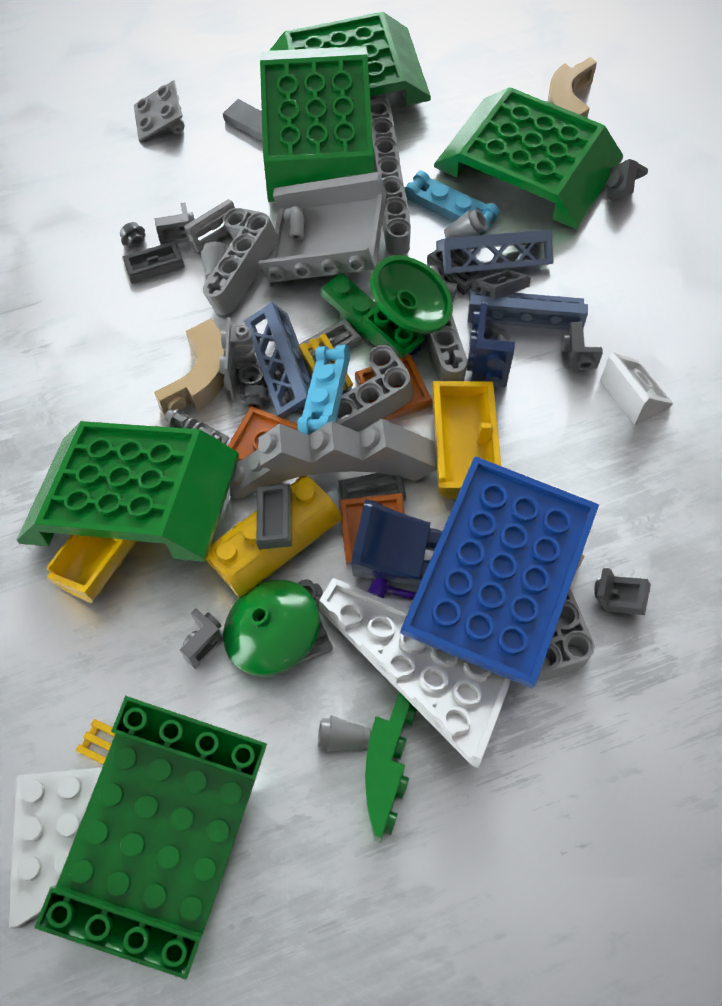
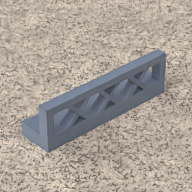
(496, 240)
(530, 310)
(286, 348)

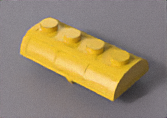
(463, 429)
(236, 552)
(87, 564)

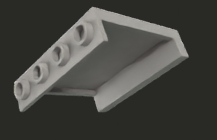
(339, 228)

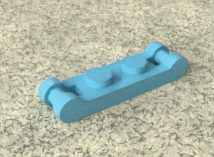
(445, 199)
(325, 388)

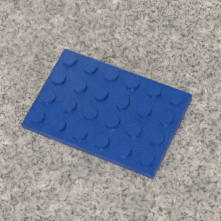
(501, 572)

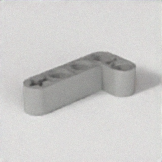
(252, 241)
(451, 353)
(378, 388)
(567, 635)

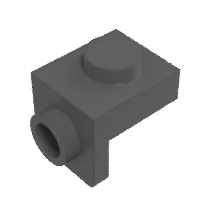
(623, 178)
(577, 354)
(622, 593)

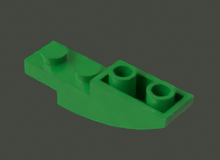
(367, 317)
(384, 776)

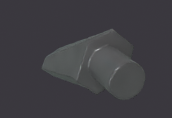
(494, 332)

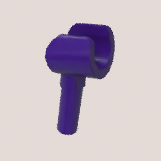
(381, 586)

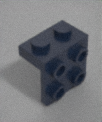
(488, 358)

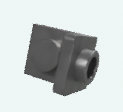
(172, 227)
(201, 643)

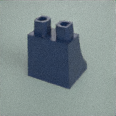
(392, 545)

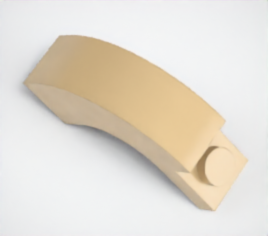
(570, 80)
(204, 379)

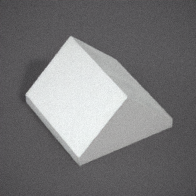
(633, 388)

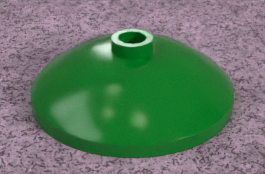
(411, 294)
(281, 637)

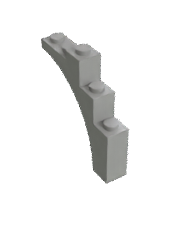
(334, 448)

